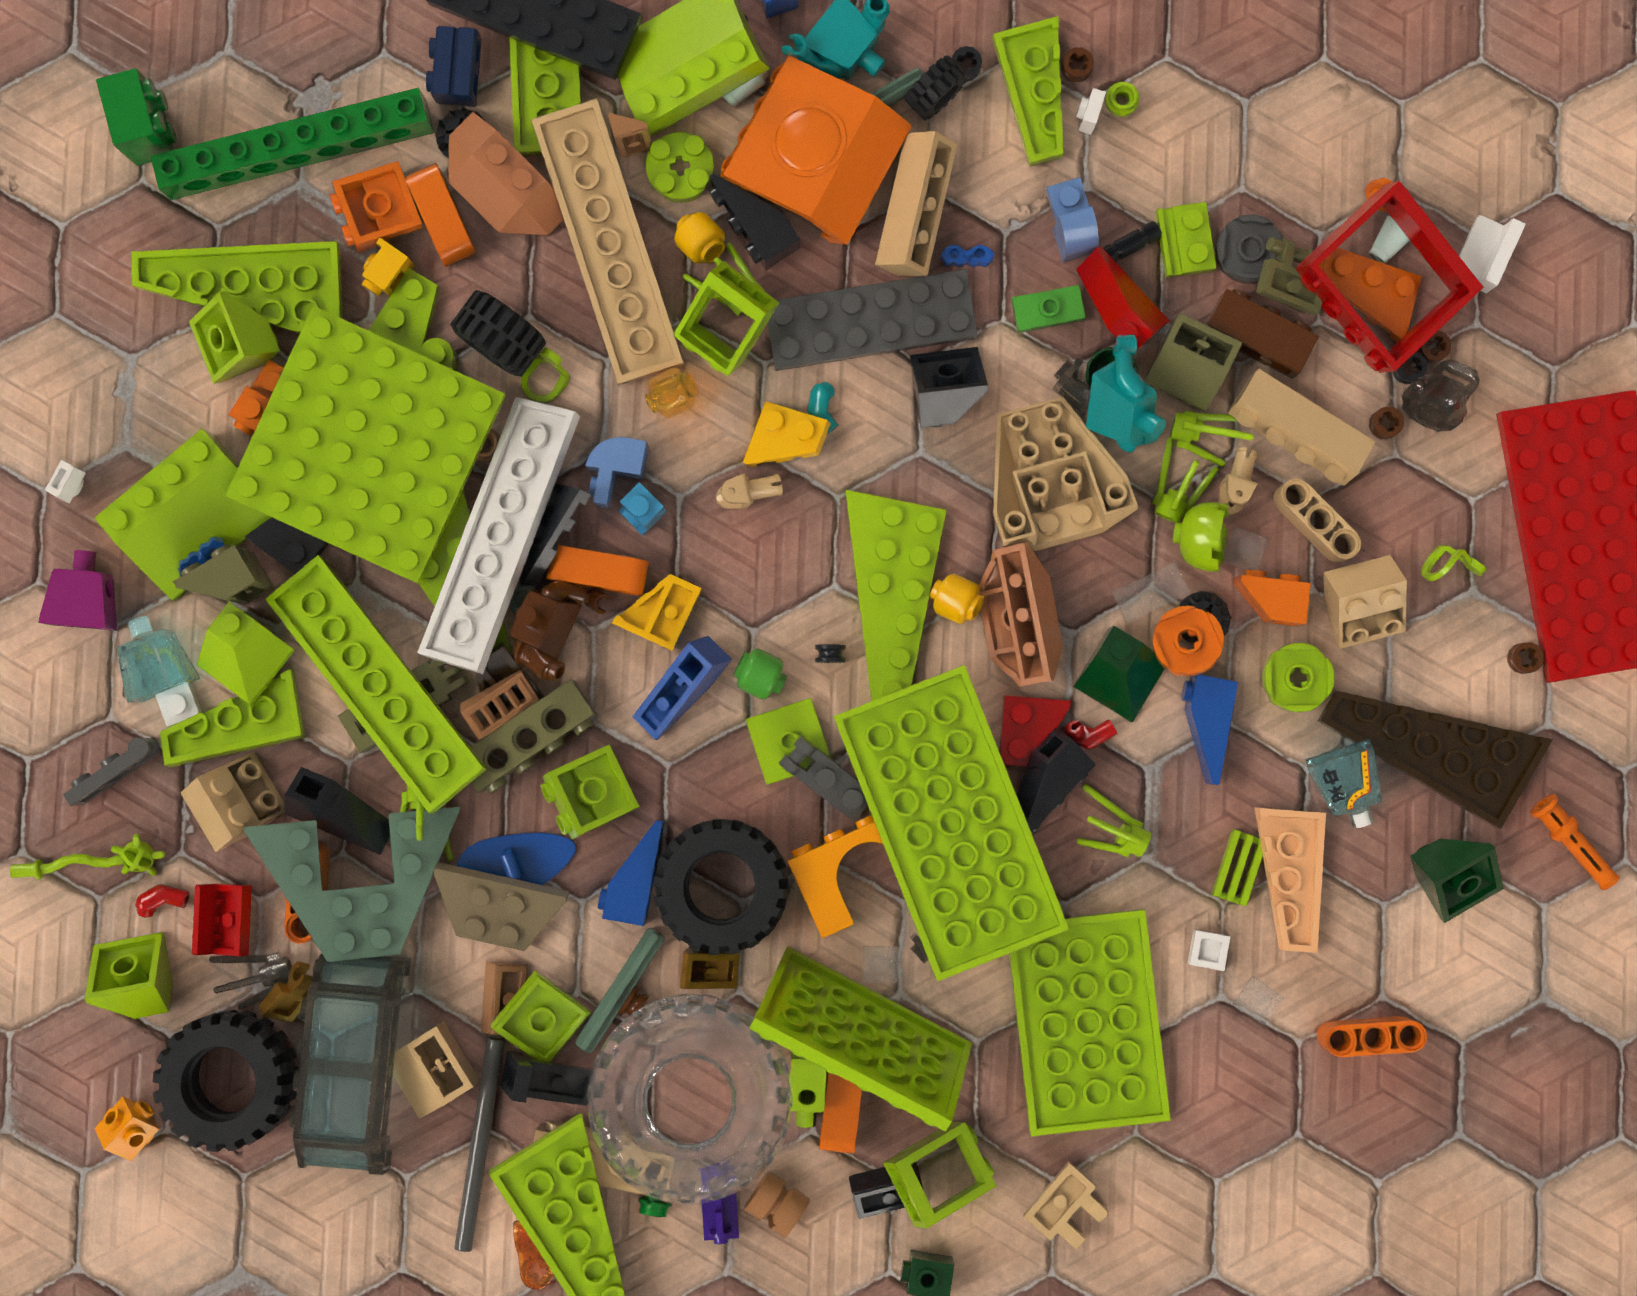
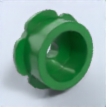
(653, 1207)

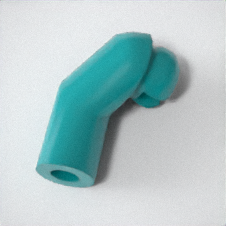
(819, 402)

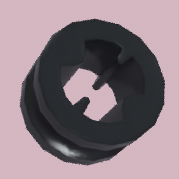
(973, 54)
(1421, 366)
(830, 653)

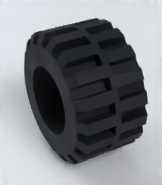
(498, 333)

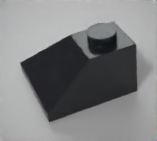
(947, 384)

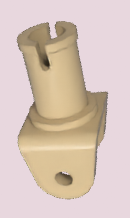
(1238, 485)
(740, 491)

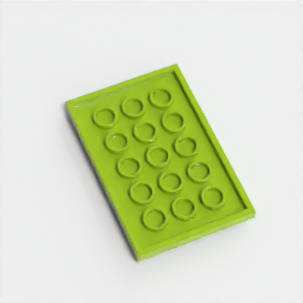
(1090, 1026)
(864, 1038)

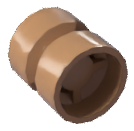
(776, 1204)

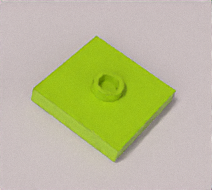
(778, 730)
(540, 1018)

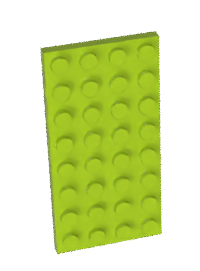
(951, 823)

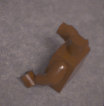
(545, 623)

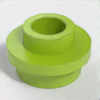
(1122, 89)

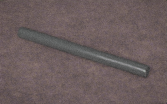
(479, 1144)

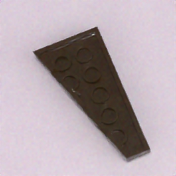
(1455, 757)

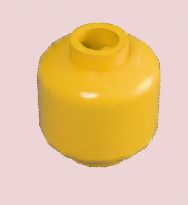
(699, 238)
(957, 598)

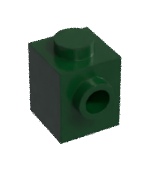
(927, 1274)

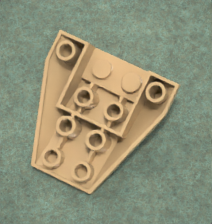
(1054, 478)

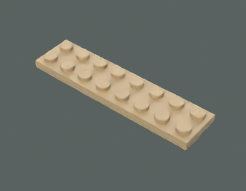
(607, 241)

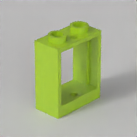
(744, 296)
(910, 1189)

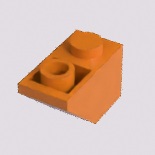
(1275, 600)

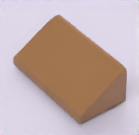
(630, 135)
(500, 985)

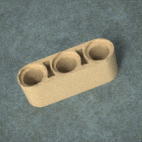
(1333, 526)

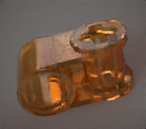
(528, 1257)

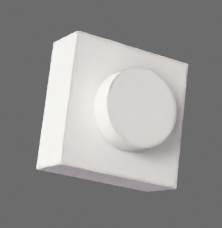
(1089, 110)
(66, 482)
(178, 703)
(1208, 950)

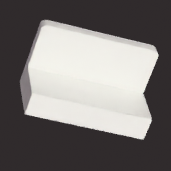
(1490, 249)

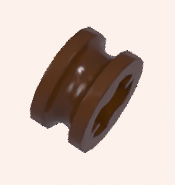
(1077, 54)
(1445, 343)
(1392, 414)
(1535, 655)
(633, 1002)

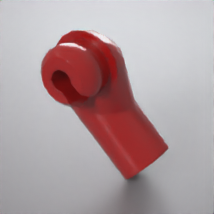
(1090, 737)
(158, 895)

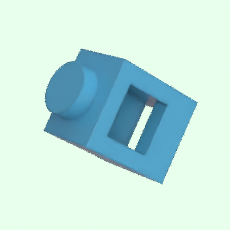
(641, 509)

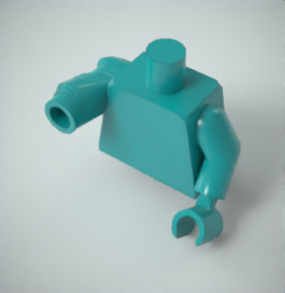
(843, 39)
(1122, 402)

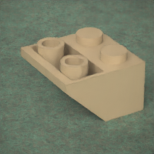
(1366, 601)
(232, 799)
(433, 1070)

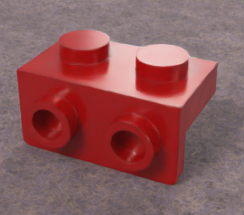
(221, 919)

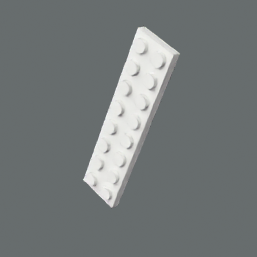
(499, 535)

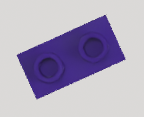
(721, 1220)

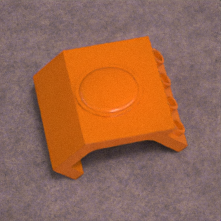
(817, 148)

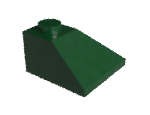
(1120, 673)
(1457, 874)

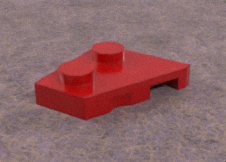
(1026, 725)

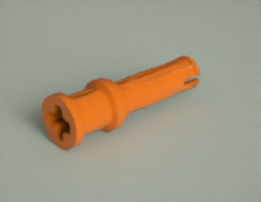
(1568, 826)

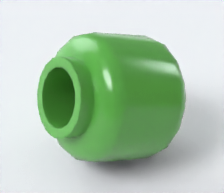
(760, 674)

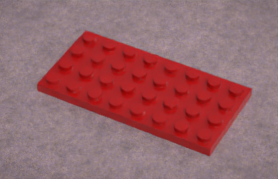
(1577, 528)

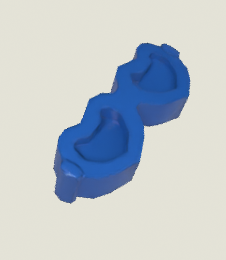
(977, 256)
(203, 554)

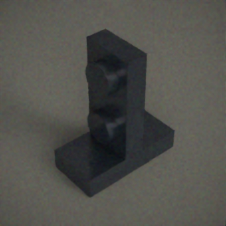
(544, 1080)

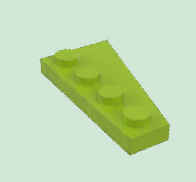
(237, 725)

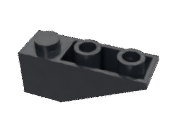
(761, 224)
(1050, 776)
(336, 811)

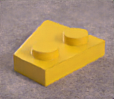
(785, 435)
(661, 612)

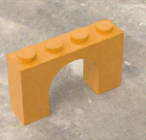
(817, 874)

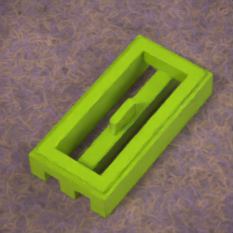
(1251, 872)

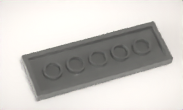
(872, 320)

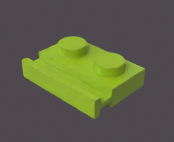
(1186, 240)

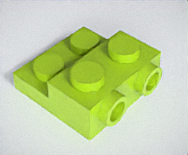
(588, 792)

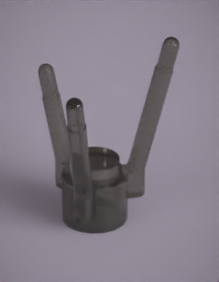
(275, 970)

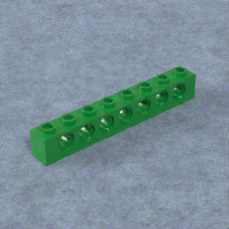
(292, 144)

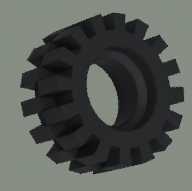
(936, 87)

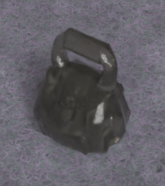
(1438, 399)

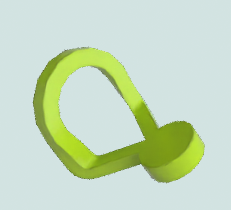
(555, 360)
(1460, 554)

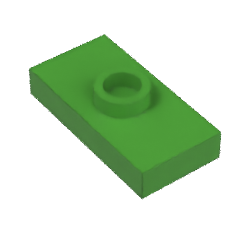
(1048, 308)

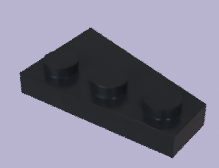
(555, 521)
(286, 544)

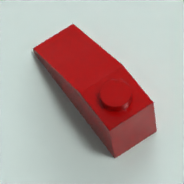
(1119, 300)

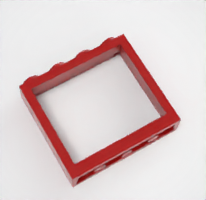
(1431, 246)

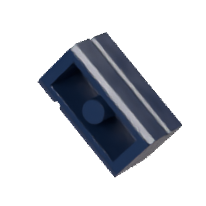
(454, 66)

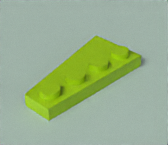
(1033, 82)

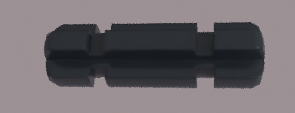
(1134, 241)

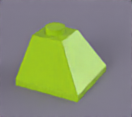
(232, 337)
(242, 653)
(131, 976)

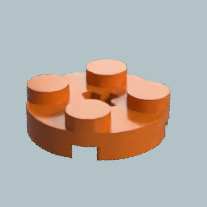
(1196, 623)

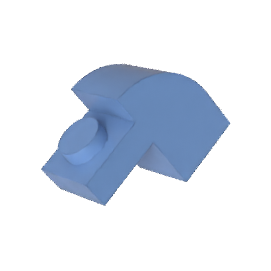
(1075, 221)
(611, 458)

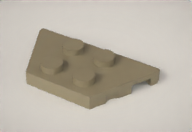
(496, 906)

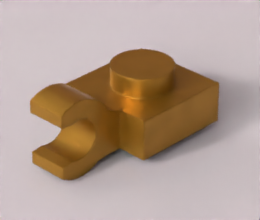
(284, 999)

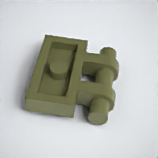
(1282, 281)

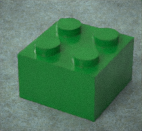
(136, 115)

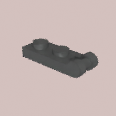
(112, 770)
(826, 778)

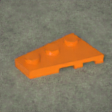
(1375, 289)

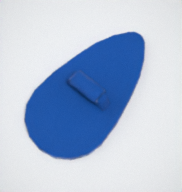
(520, 856)

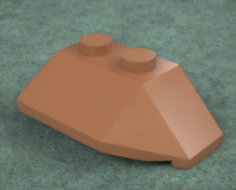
(500, 181)
(1020, 615)

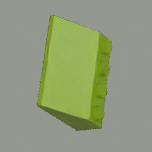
(688, 60)
(179, 510)

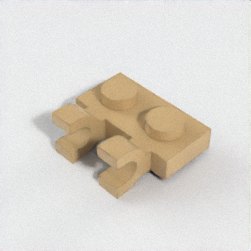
(1060, 1201)

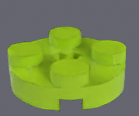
(665, 153)
(1311, 663)

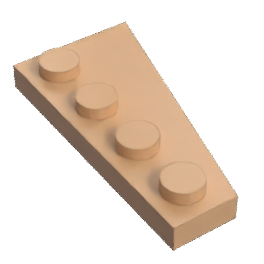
(1294, 868)

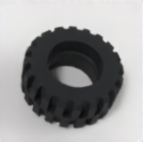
(721, 934)
(181, 1090)

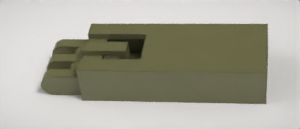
(439, 683)

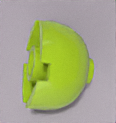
(1203, 536)

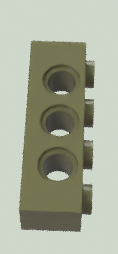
(507, 737)

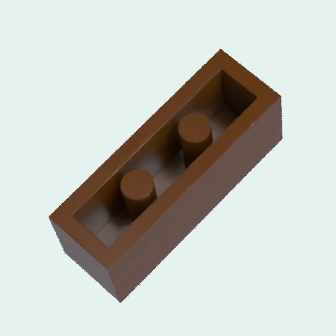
(1263, 332)

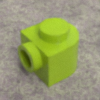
(440, 352)

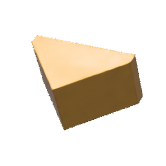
(709, 971)

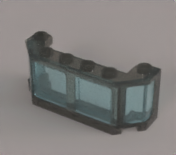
(348, 1063)

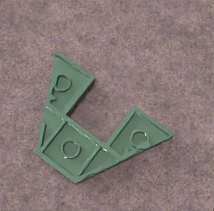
(357, 919)

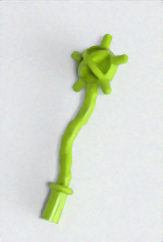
(135, 856)

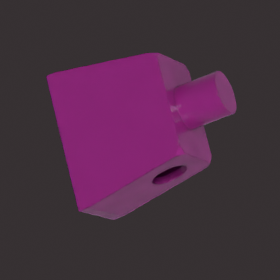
(80, 596)

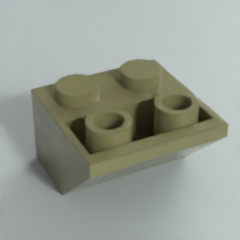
(1192, 362)
(229, 576)

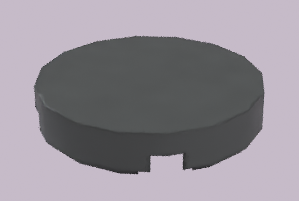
(1243, 249)

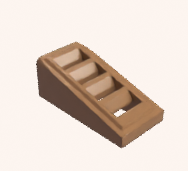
(494, 721)

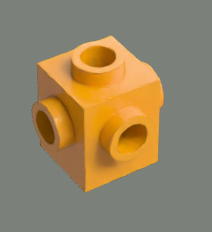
(127, 1128)

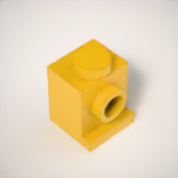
(385, 269)

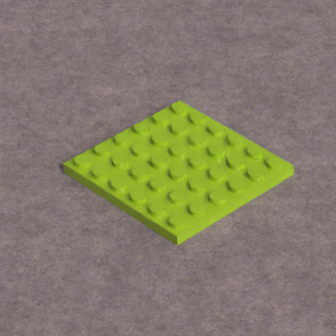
(365, 444)

